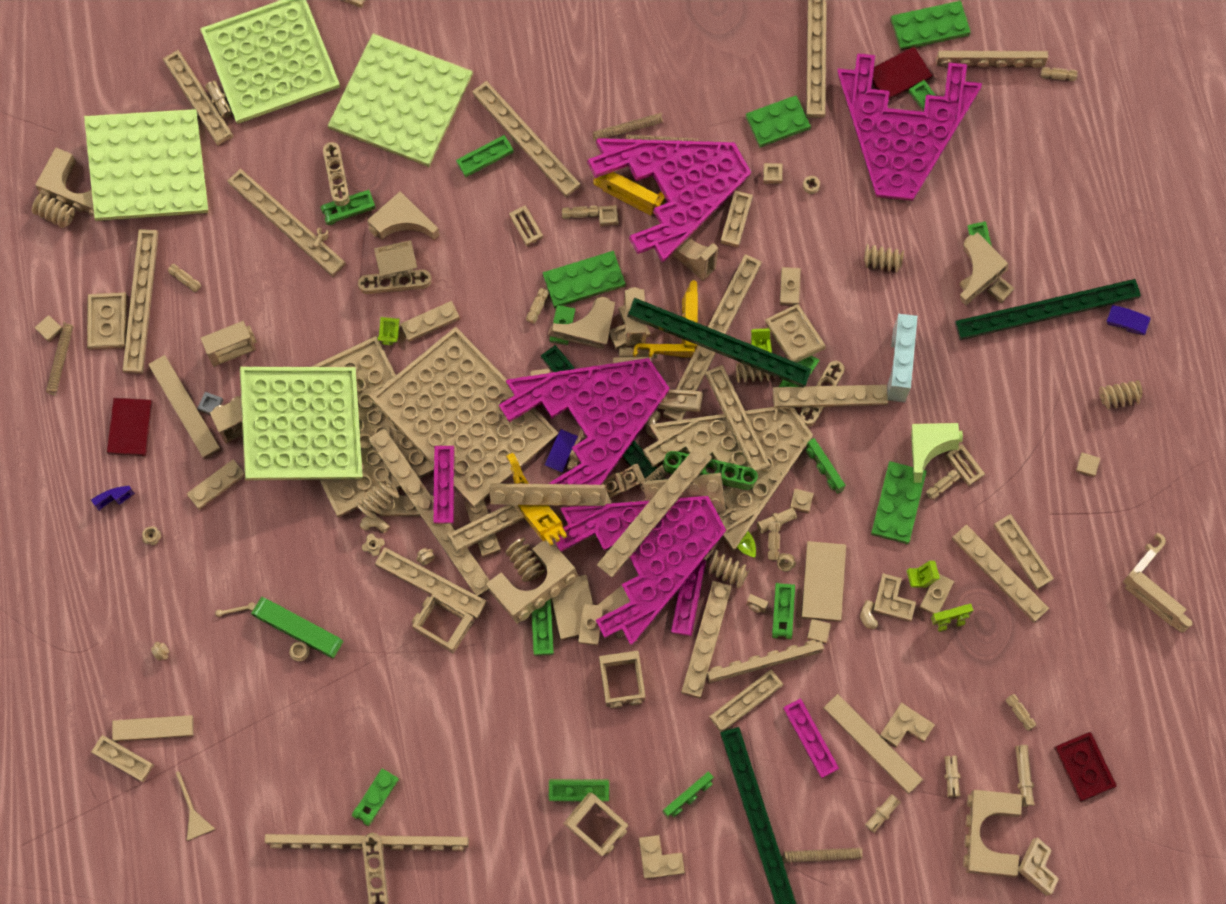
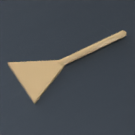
(197, 824)

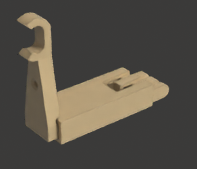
(1153, 595)

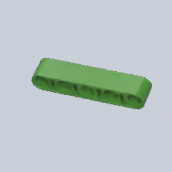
(719, 467)
(297, 627)

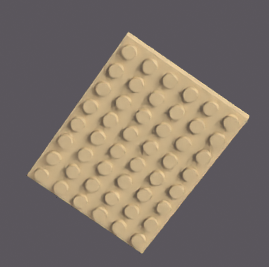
(372, 373)
(454, 401)

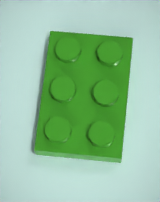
(777, 121)

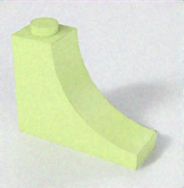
(930, 441)

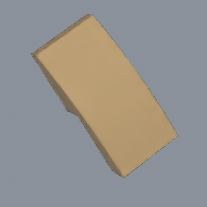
(623, 480)

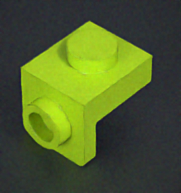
(388, 330)
(761, 338)
(924, 575)

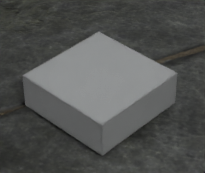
(209, 402)

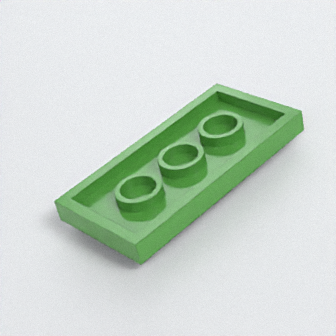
(930, 25)
(584, 279)
(897, 504)

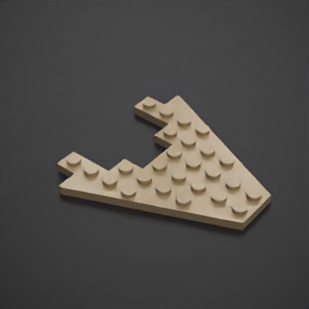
(780, 435)

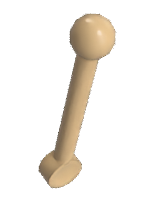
(251, 606)

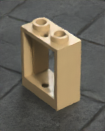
(634, 330)
(229, 343)
(460, 632)
(621, 659)
(579, 812)

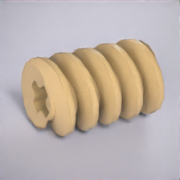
(53, 211)
(883, 258)
(746, 371)
(1122, 393)
(379, 499)
(523, 561)
(727, 569)

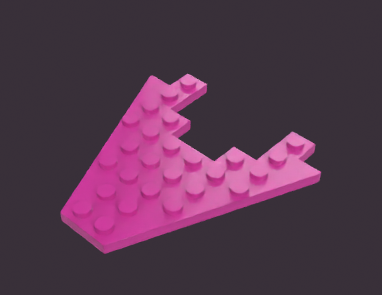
(899, 143)
(691, 176)
(606, 402)
(661, 560)

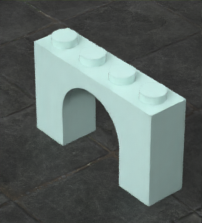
(904, 342)

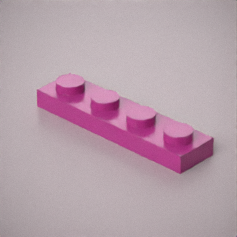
(444, 484)
(688, 602)
(810, 738)

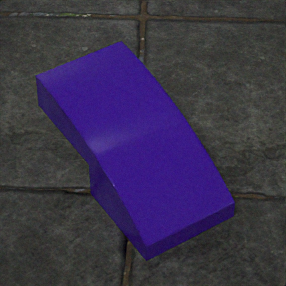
(1129, 319)
(561, 450)
(119, 494)

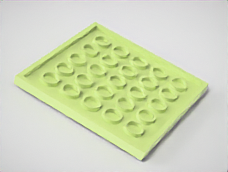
(270, 58)
(400, 100)
(145, 164)
(300, 423)

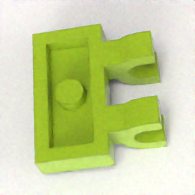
(944, 617)

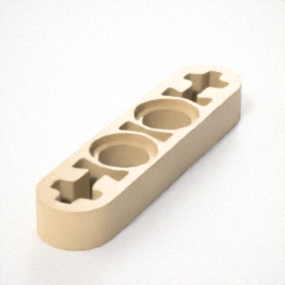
(336, 174)
(395, 285)
(805, 411)
(378, 872)

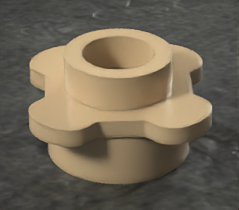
(375, 551)

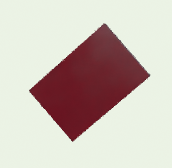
(900, 73)
(129, 426)
(1085, 766)

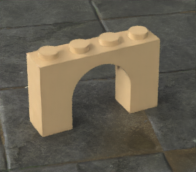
(54, 178)
(521, 603)
(979, 858)

